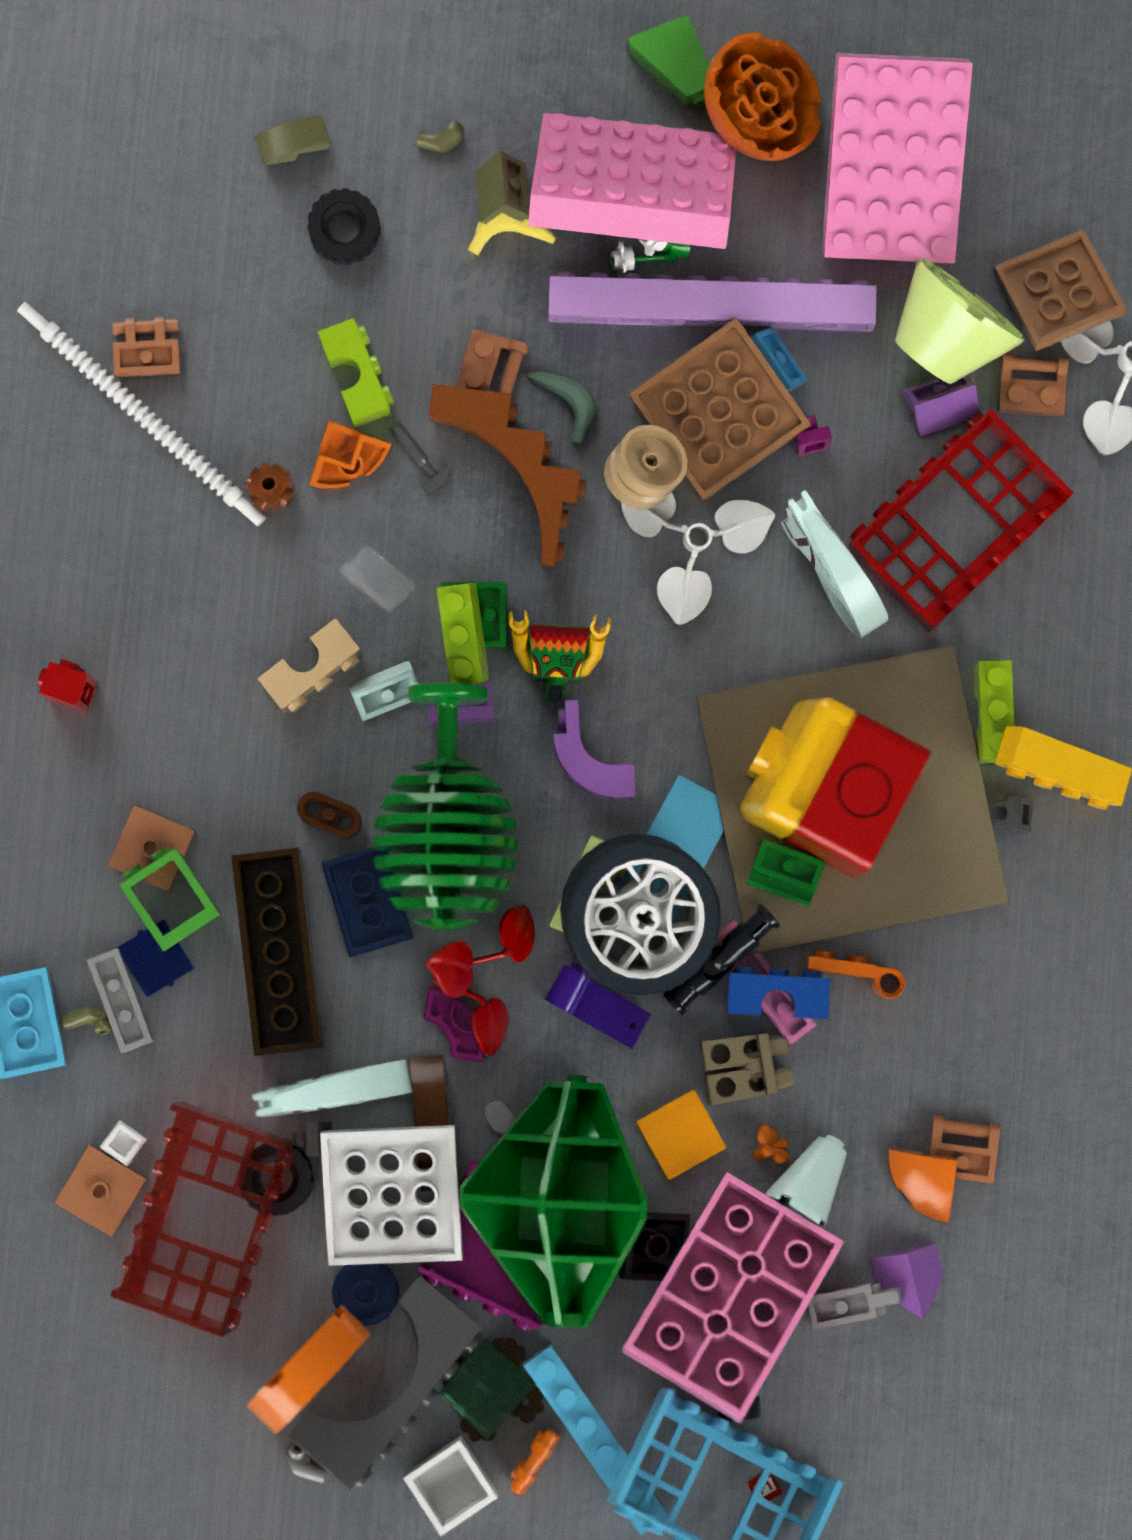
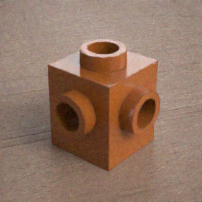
(272, 499)

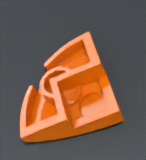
(346, 455)
(924, 1181)

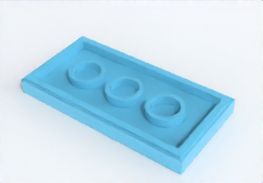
(689, 820)

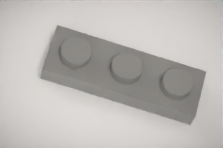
(120, 1000)

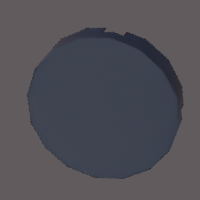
(366, 1291)

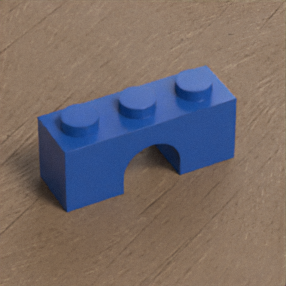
(807, 993)

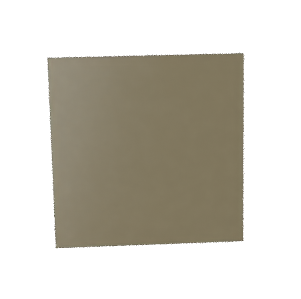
(943, 841)

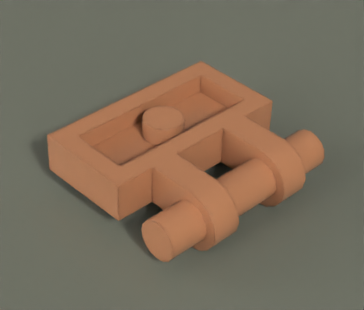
(149, 356)

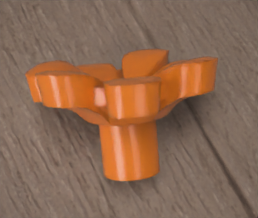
(771, 1145)

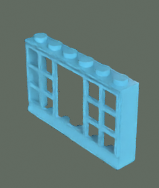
(741, 1444)

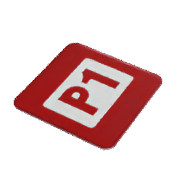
(770, 1490)

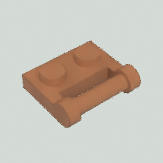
(482, 360)
(1032, 396)
(972, 1162)

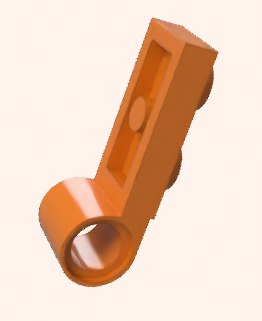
(857, 967)

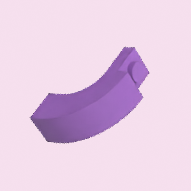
(592, 776)

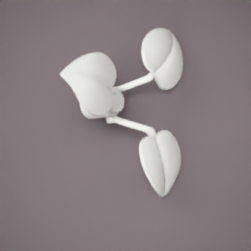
(1104, 423)
(687, 591)

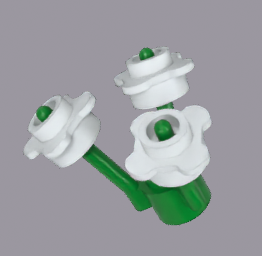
(624, 259)

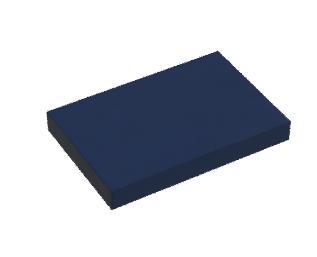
(362, 905)

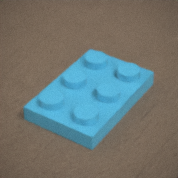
(29, 1024)

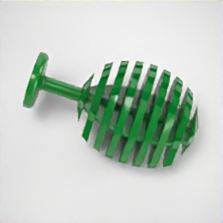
(445, 825)

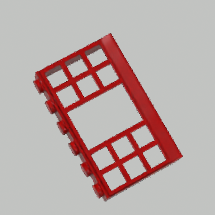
(995, 553)

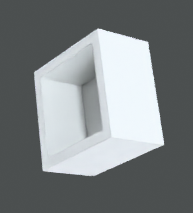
(450, 1485)

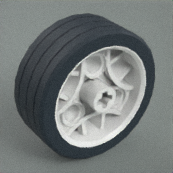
(661, 967)

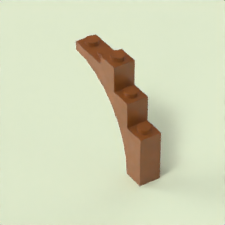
(488, 417)

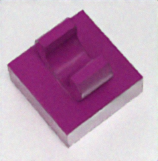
(813, 438)

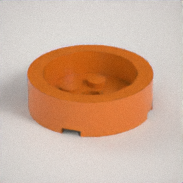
(308, 1369)

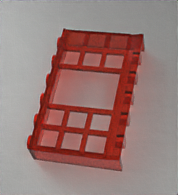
(158, 1204)

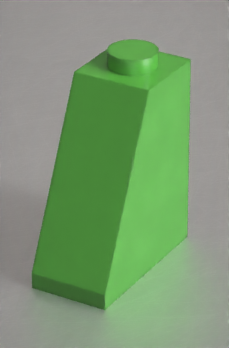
(673, 58)

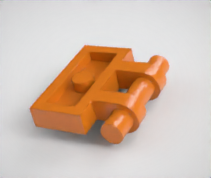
(526, 1471)

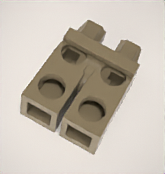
(754, 1065)

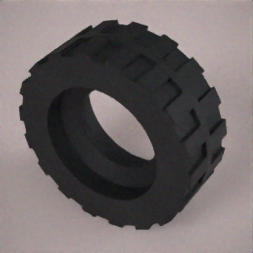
(336, 202)
(301, 1185)

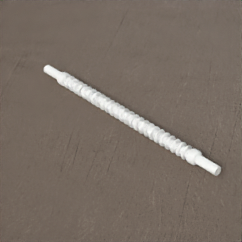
(51, 333)

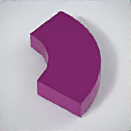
(456, 1022)

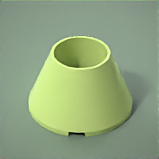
(951, 327)

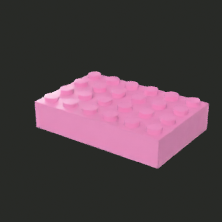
(896, 157)
(632, 181)
(732, 1297)

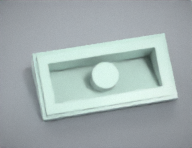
(383, 690)

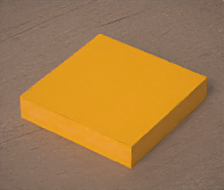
(681, 1134)

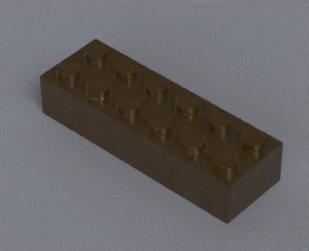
(277, 951)

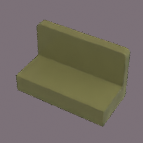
(502, 188)

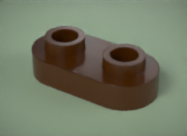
(329, 815)

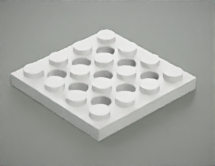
(378, 1246)

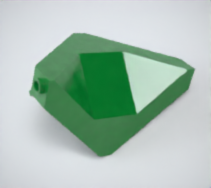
(559, 1201)

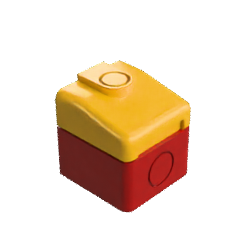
(832, 783)

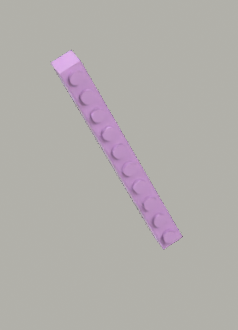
(712, 303)

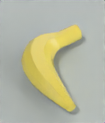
(506, 223)

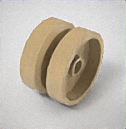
(645, 467)

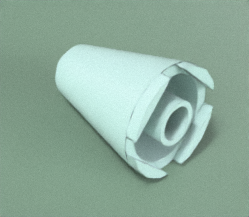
(812, 1180)

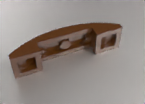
(428, 1098)

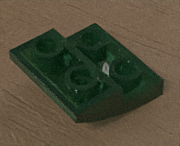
(486, 1389)

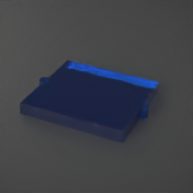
(150, 964)

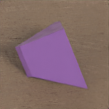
(915, 1272)

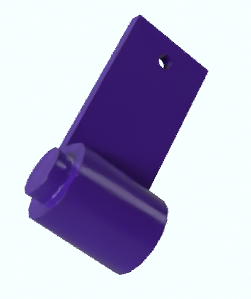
(597, 1005)

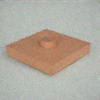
(144, 836)
(100, 1190)

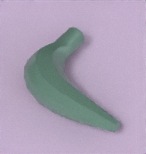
(575, 394)

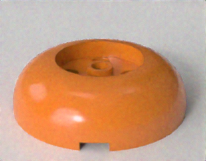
(782, 83)

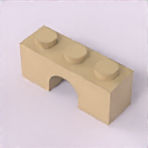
(291, 687)

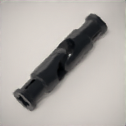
(735, 946)

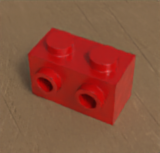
(67, 685)

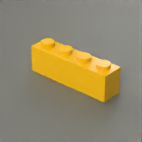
(1063, 766)

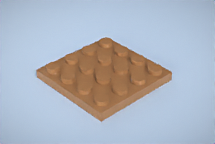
(722, 408)

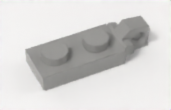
(851, 1304)

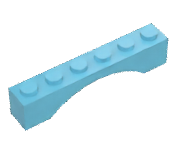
(587, 1426)

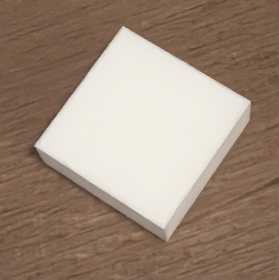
(123, 1143)

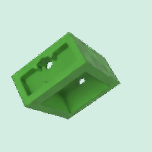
(187, 927)

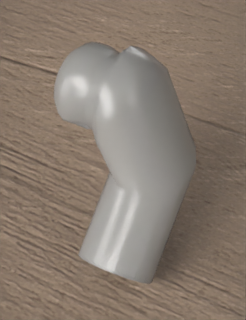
(302, 1465)

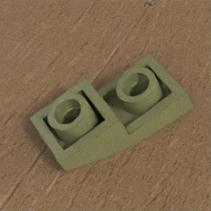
(292, 138)

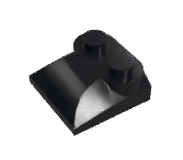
(656, 1246)

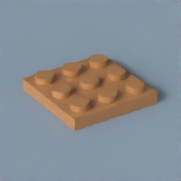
(1059, 290)

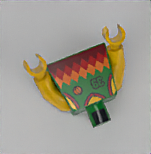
(557, 652)

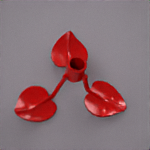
(454, 974)

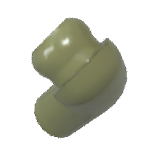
(442, 141)
(88, 1016)

